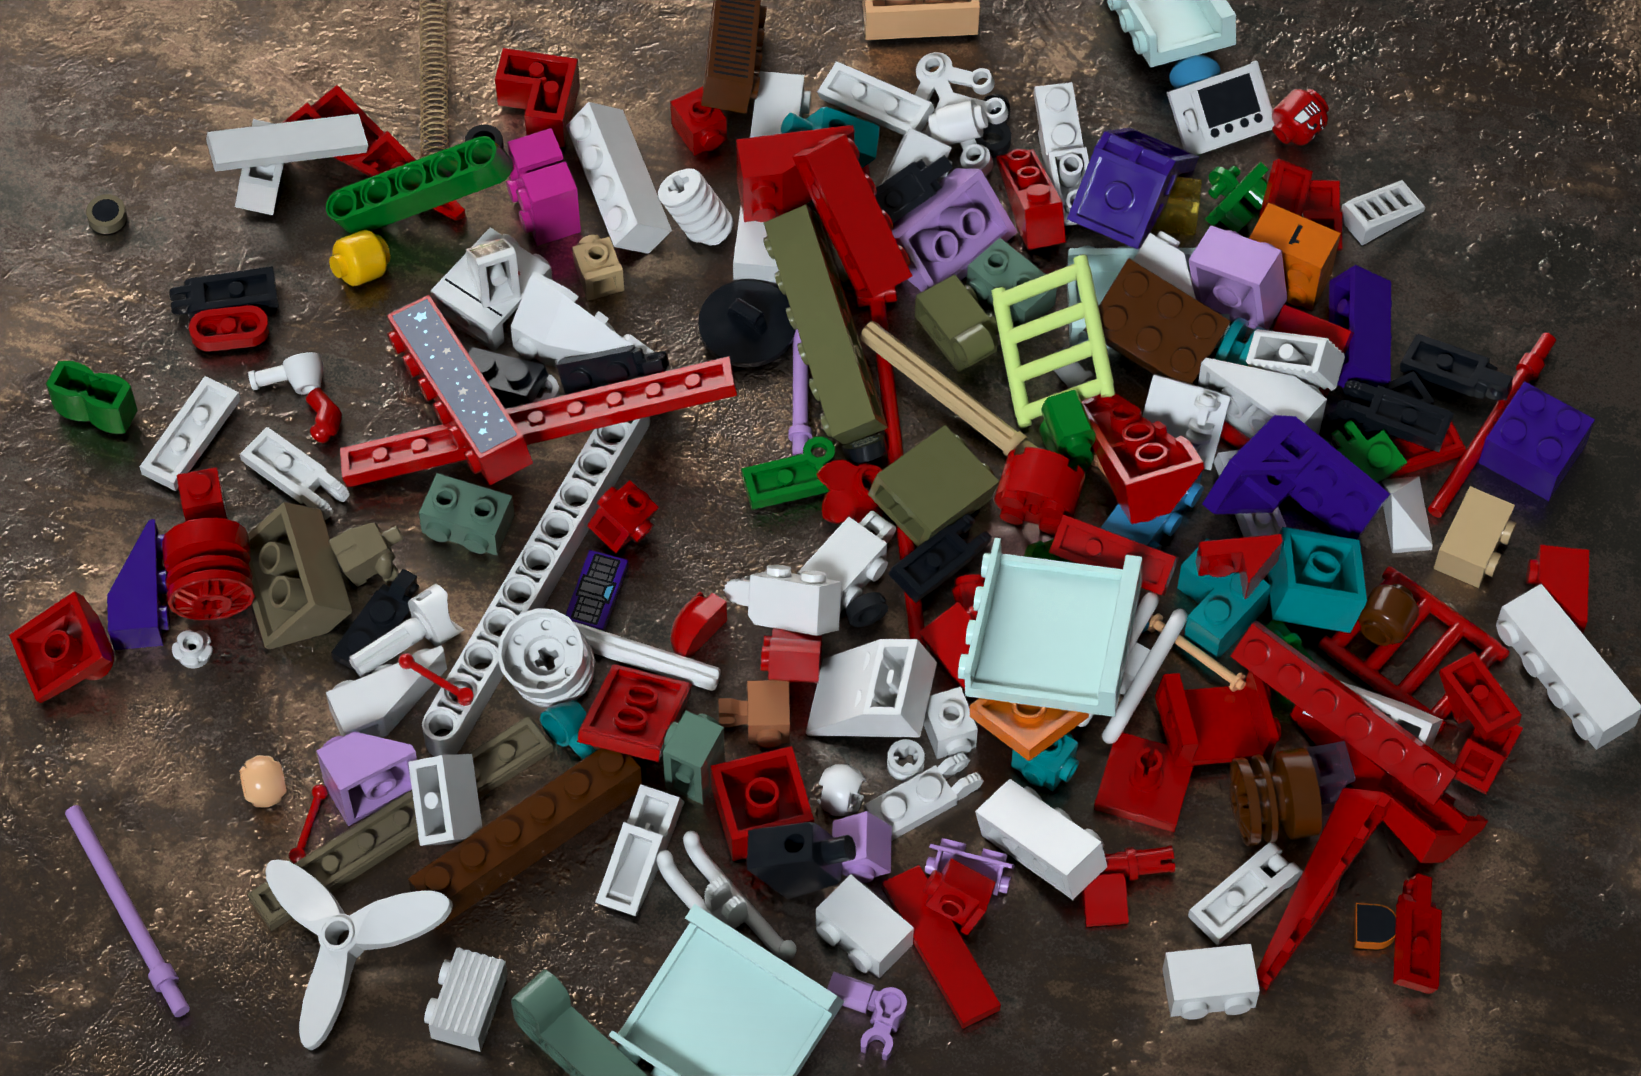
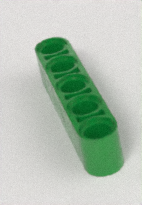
(420, 185)

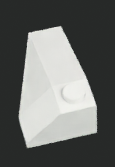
(555, 327)

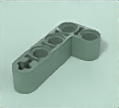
(551, 1022)

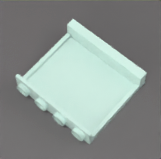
(1051, 632)
(726, 1009)

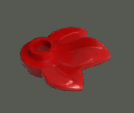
(847, 493)

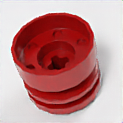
(208, 568)

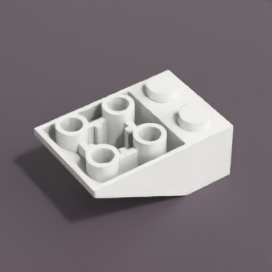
(873, 691)

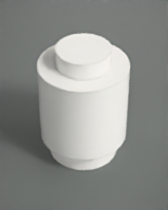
(958, 123)

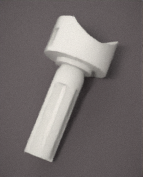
(428, 620)

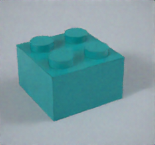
(1318, 580)

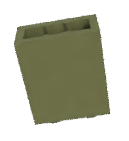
(933, 486)

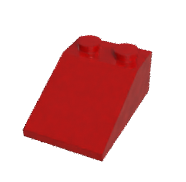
(767, 173)

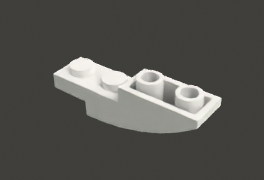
(1061, 141)

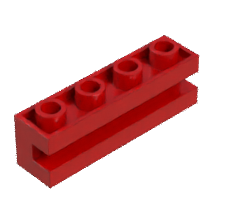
(853, 216)

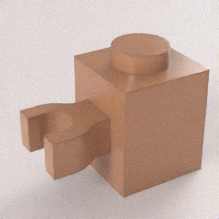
(764, 712)

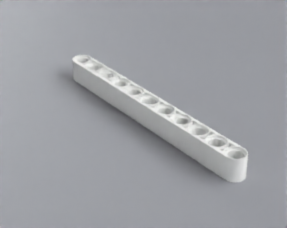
(529, 583)

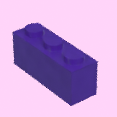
(1363, 305)

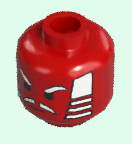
(1300, 117)

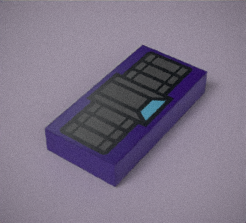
(597, 590)

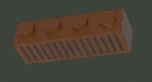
(733, 54)

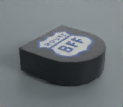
(865, 449)

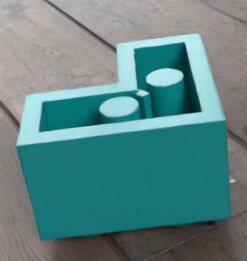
(1221, 608)

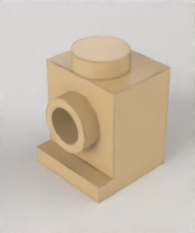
(598, 267)

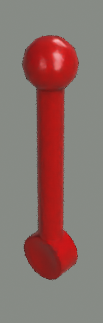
(464, 695)
(319, 793)

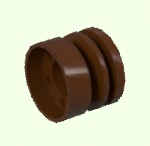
(1284, 795)

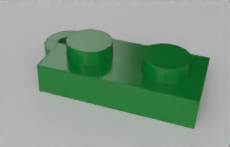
(788, 477)

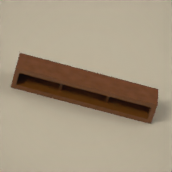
(530, 830)

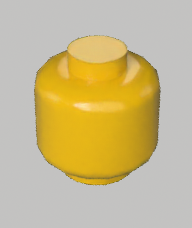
(359, 257)

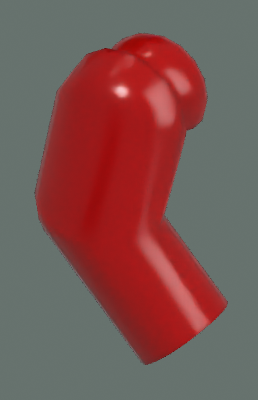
(327, 418)

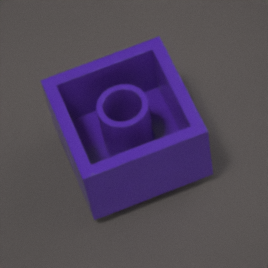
(1536, 441)

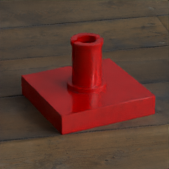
(1143, 783)

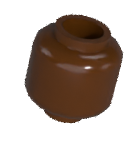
(1388, 614)

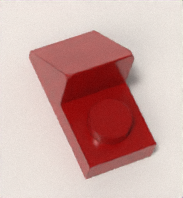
(1247, 555)
(1478, 697)

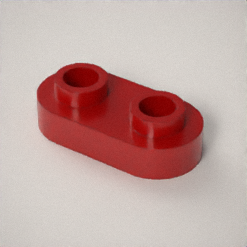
(229, 328)

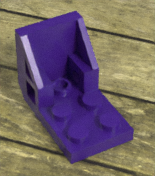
(1128, 184)
(1305, 470)

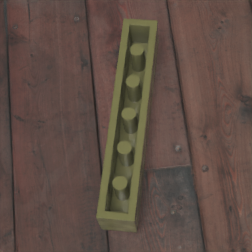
(824, 326)

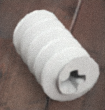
(695, 207)

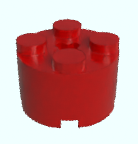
(1038, 488)

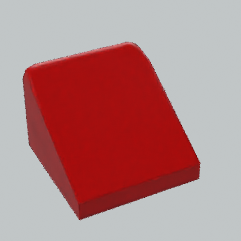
(1106, 901)

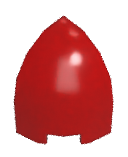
(697, 623)

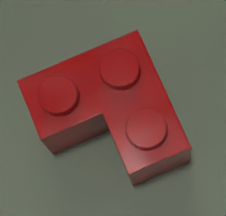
(542, 86)

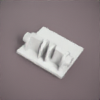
(1189, 413)

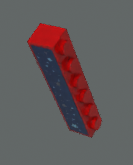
(459, 391)

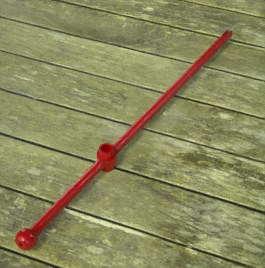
(893, 435)

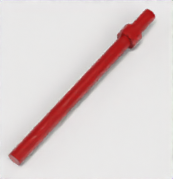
(1527, 370)

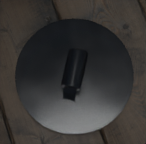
(746, 323)

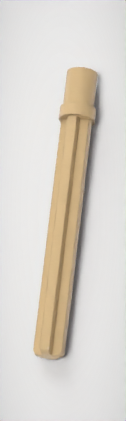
(944, 389)

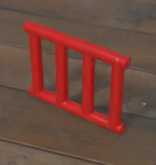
(1427, 604)

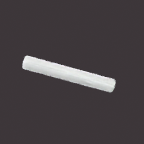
(651, 658)

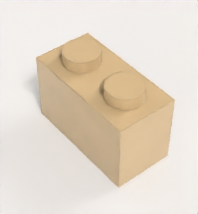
(1475, 537)

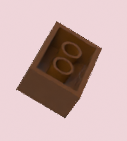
(1158, 324)

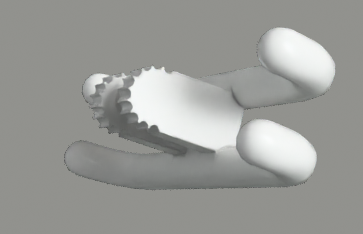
(1141, 664)
(721, 896)

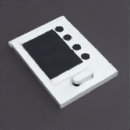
(1222, 109)

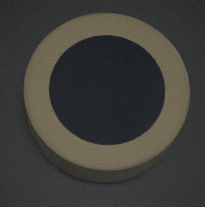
(106, 214)

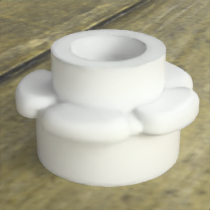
(196, 657)

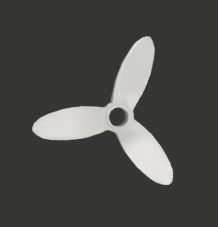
(372, 927)

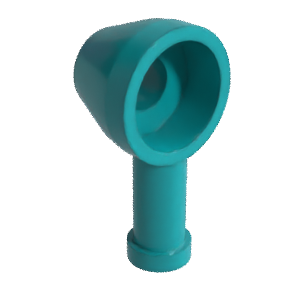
(562, 726)

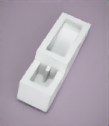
(636, 849)

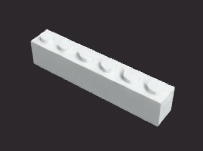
(776, 98)

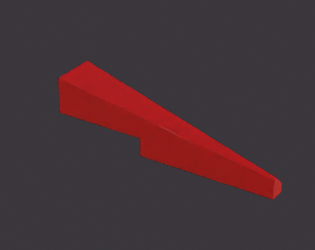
(383, 149)
(1425, 829)
(1343, 837)

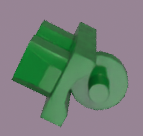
(1230, 210)

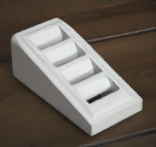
(1367, 230)

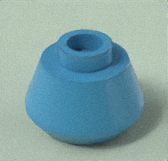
(1193, 70)

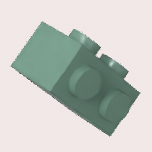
(1007, 268)
(466, 514)
(690, 752)

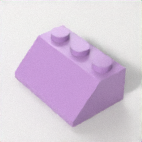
(952, 228)

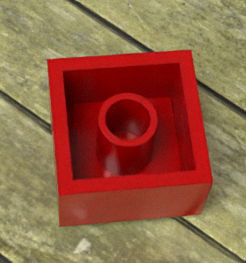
(758, 794)

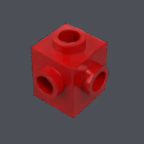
(623, 516)

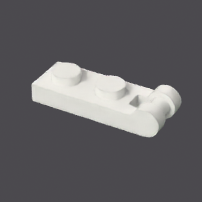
(1244, 893)

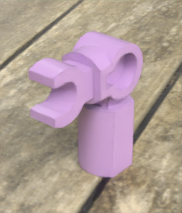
(887, 1006)

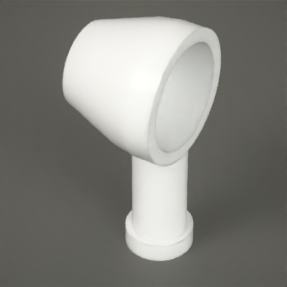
(301, 370)

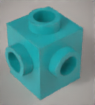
(1051, 765)

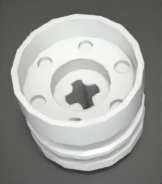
(528, 644)

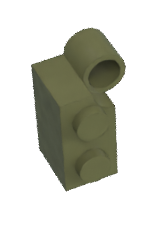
(957, 322)

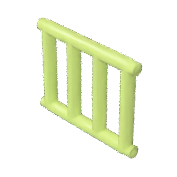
(1011, 335)

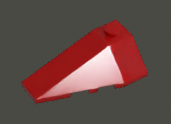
(1140, 459)

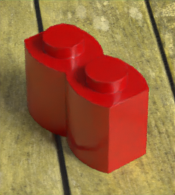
(792, 656)

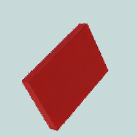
(634, 712)

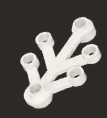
(940, 80)

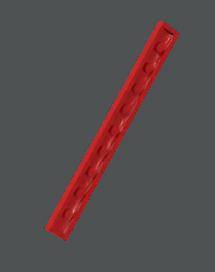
(547, 419)

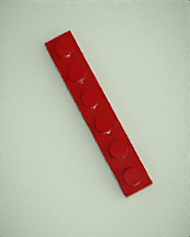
(1345, 713)

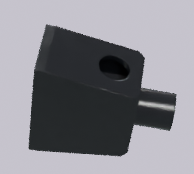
(798, 857)

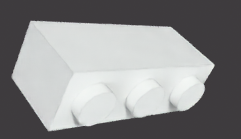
(1042, 838)

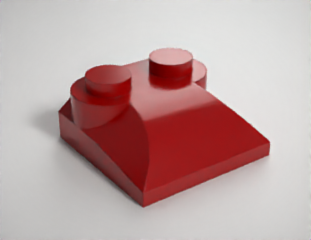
(63, 647)

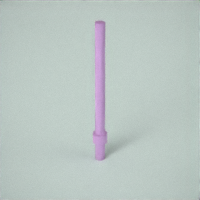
(161, 974)

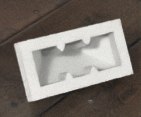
(1406, 515)

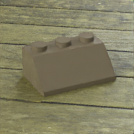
(295, 577)

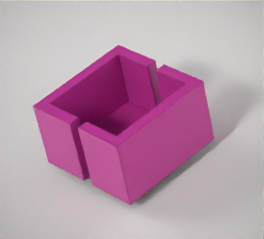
(543, 187)

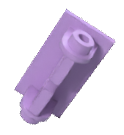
(990, 863)

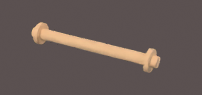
(1236, 681)

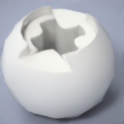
(841, 790)

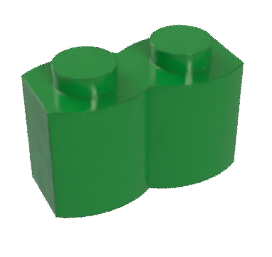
(92, 397)
(1068, 429)

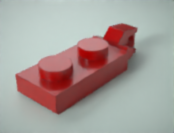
(1417, 937)

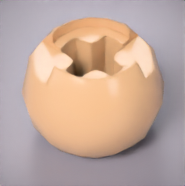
(262, 781)

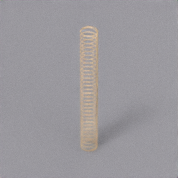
(421, 76)

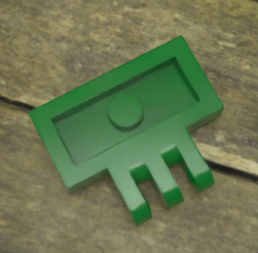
(1375, 457)

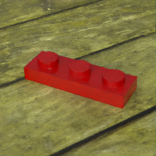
(1098, 547)

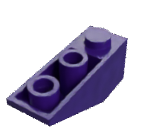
(135, 598)

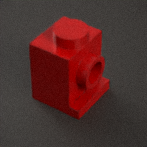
(959, 894)

